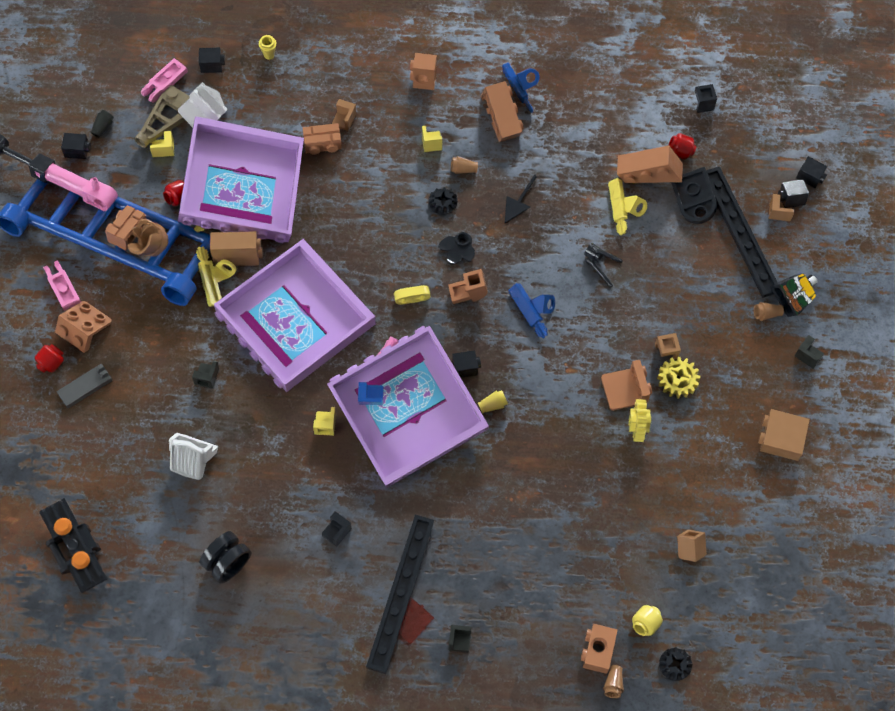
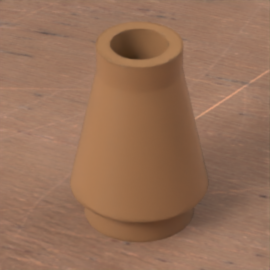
(461, 165)
(766, 311)
(614, 683)

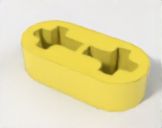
(412, 295)

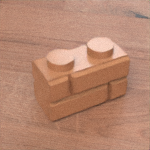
(322, 138)
(120, 231)

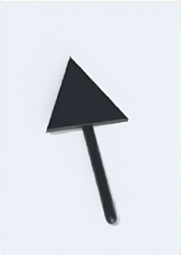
(515, 207)

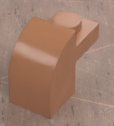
(472, 287)

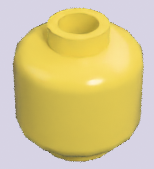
(647, 620)

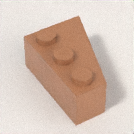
(502, 111)
(650, 166)

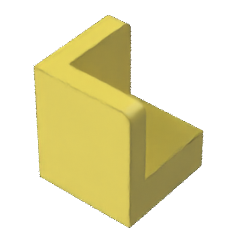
(431, 140)
(163, 147)
(325, 422)

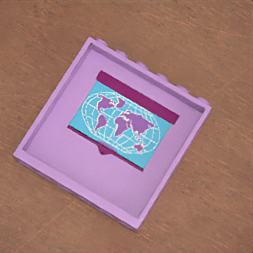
(241, 179)
(294, 315)
(422, 409)

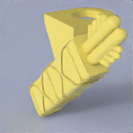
(623, 205)
(212, 275)

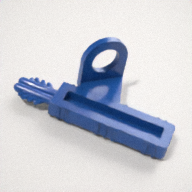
(520, 83)
(533, 308)

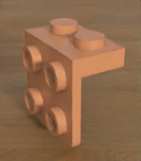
(80, 324)
(626, 386)

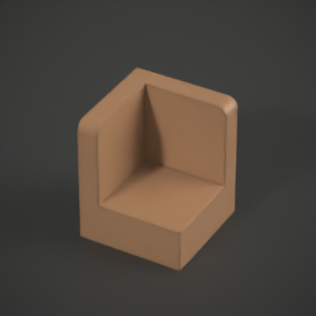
(345, 114)
(777, 210)
(668, 345)
(691, 545)

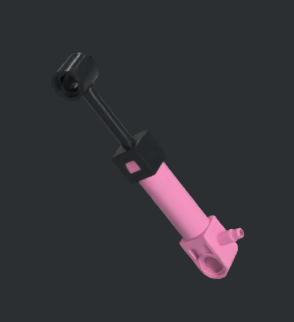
(45, 170)

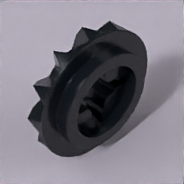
(435, 201)
(674, 673)

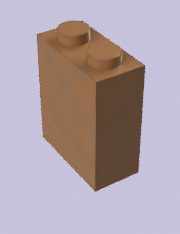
(236, 247)

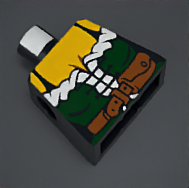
(795, 293)

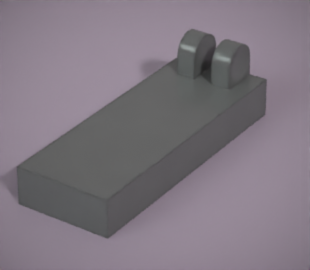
(84, 386)

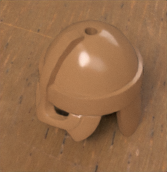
(151, 239)

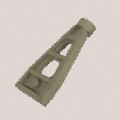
(172, 97)

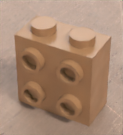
(783, 434)

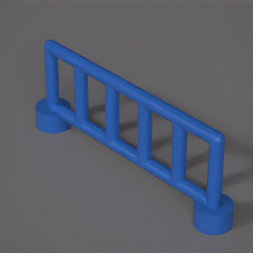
(177, 288)

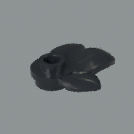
(457, 251)

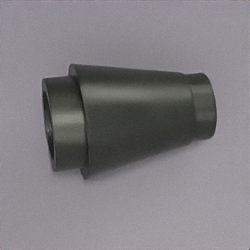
(102, 123)

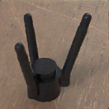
(595, 253)

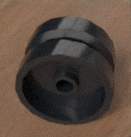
(225, 557)

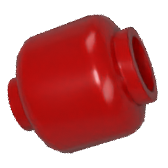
(682, 145)
(173, 193)
(49, 358)

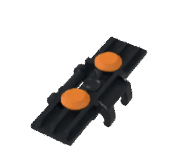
(79, 542)

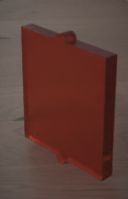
(415, 621)

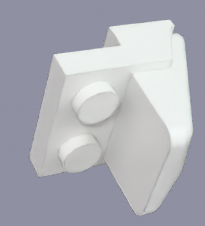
(203, 103)
(189, 455)

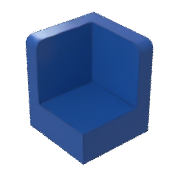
(370, 394)

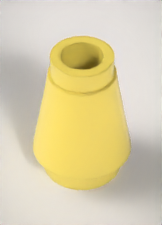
(267, 45)
(493, 402)

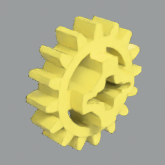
(670, 373)
(639, 420)

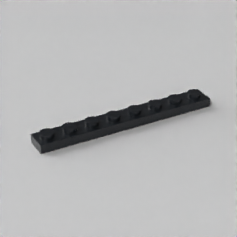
(741, 233)
(400, 594)

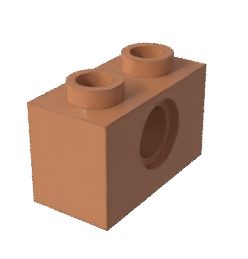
(423, 71)
(599, 660)

